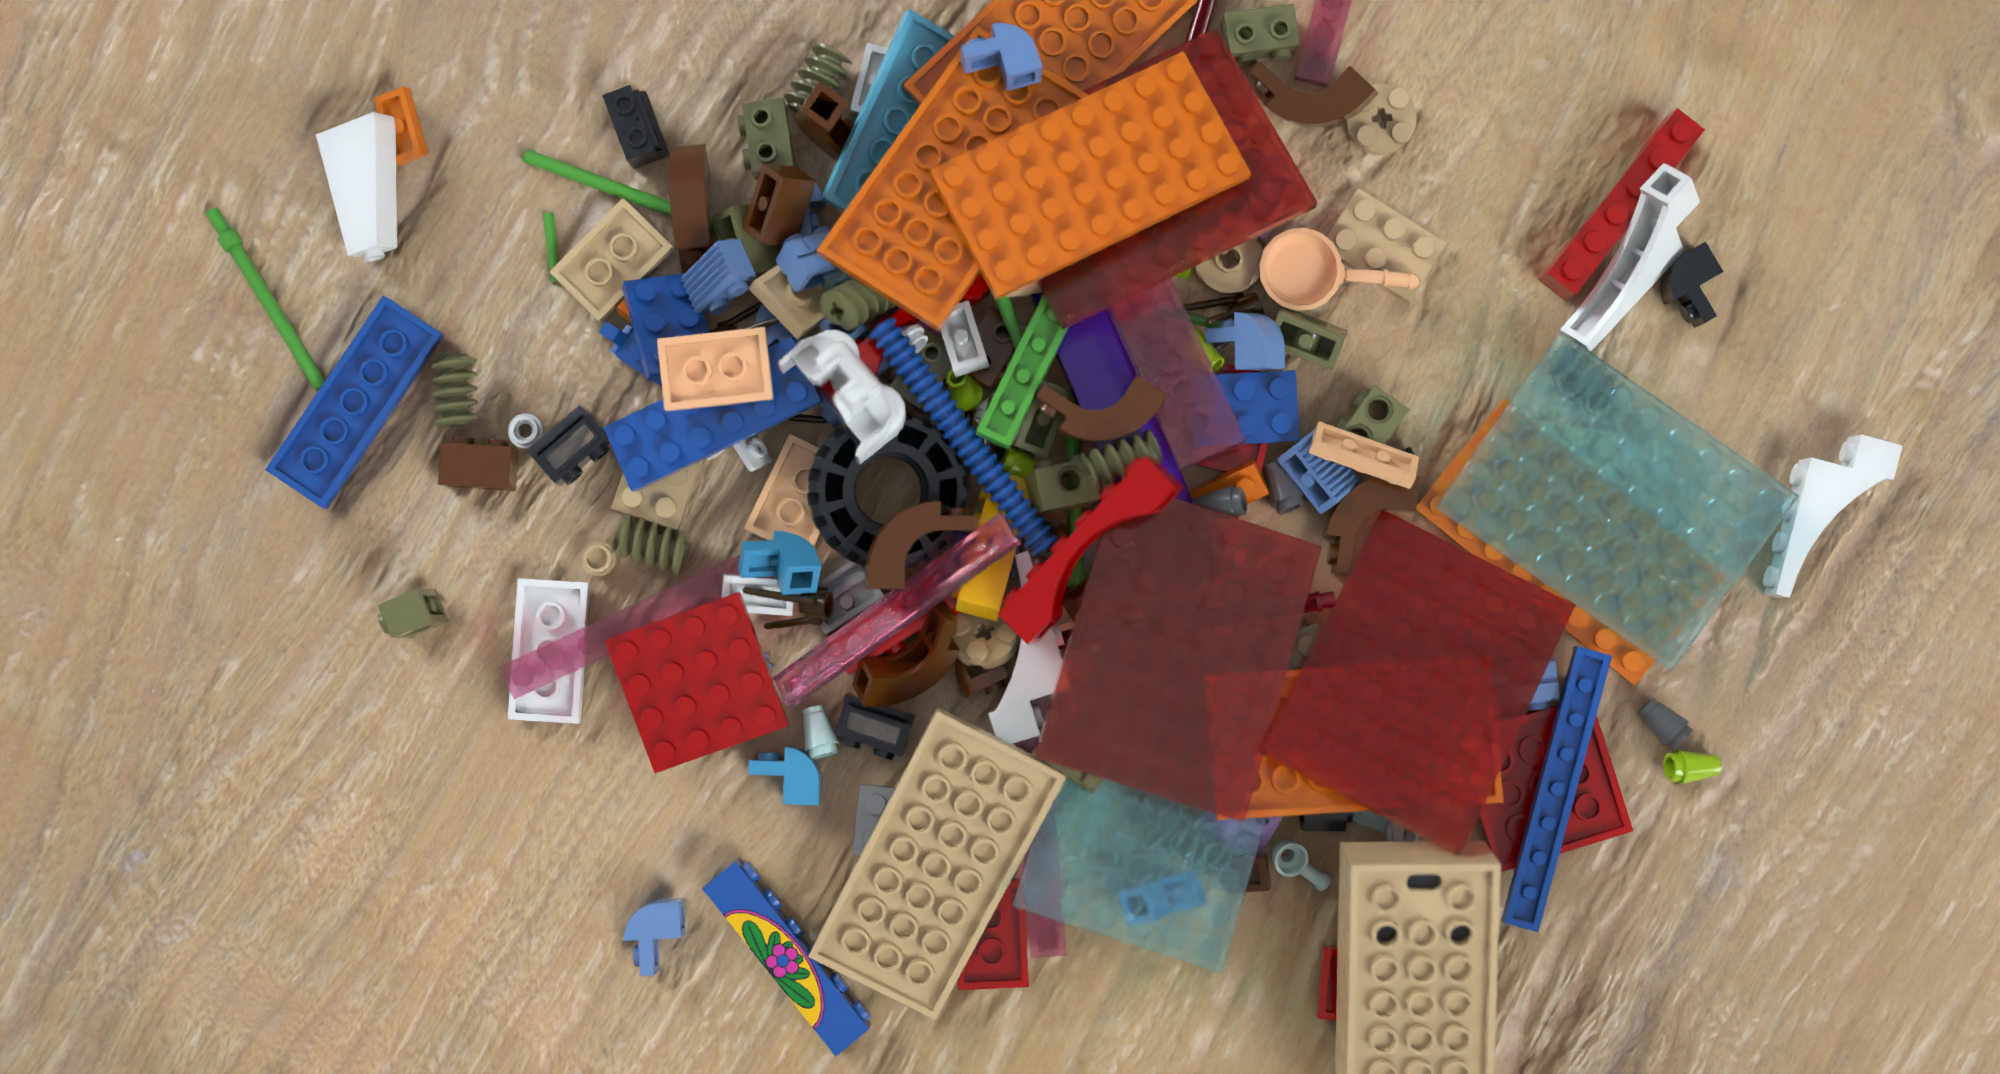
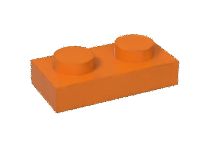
(409, 135)
(1244, 476)

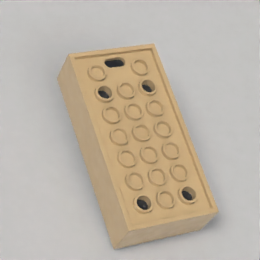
(1416, 958)

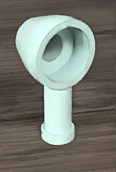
(1297, 863)

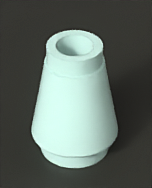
(818, 733)

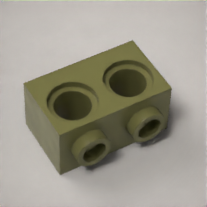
(1362, 422)

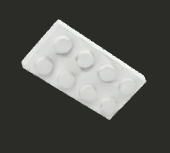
(544, 614)

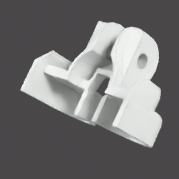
(867, 406)

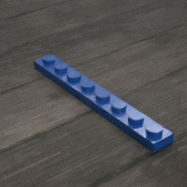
(1556, 788)

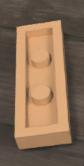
(1364, 455)

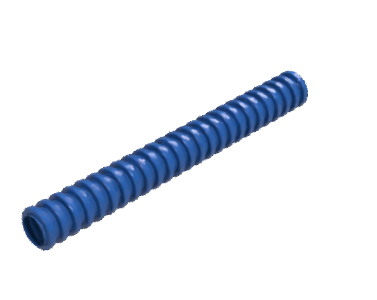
(963, 436)

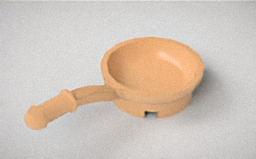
(1305, 270)

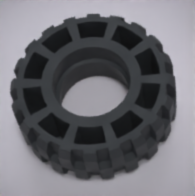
(834, 480)

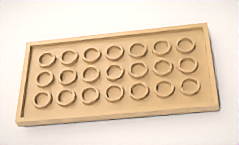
(937, 863)

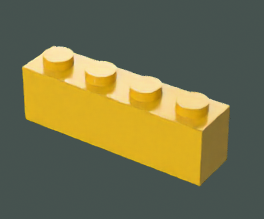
(985, 592)

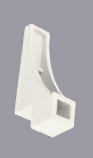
(1641, 259)
(1823, 493)
(1032, 677)

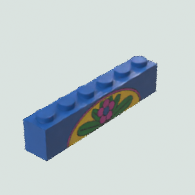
(785, 953)

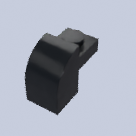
(1684, 280)

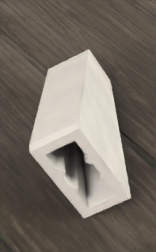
(362, 182)

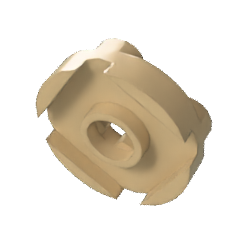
(1397, 131)
(1236, 278)
(984, 652)

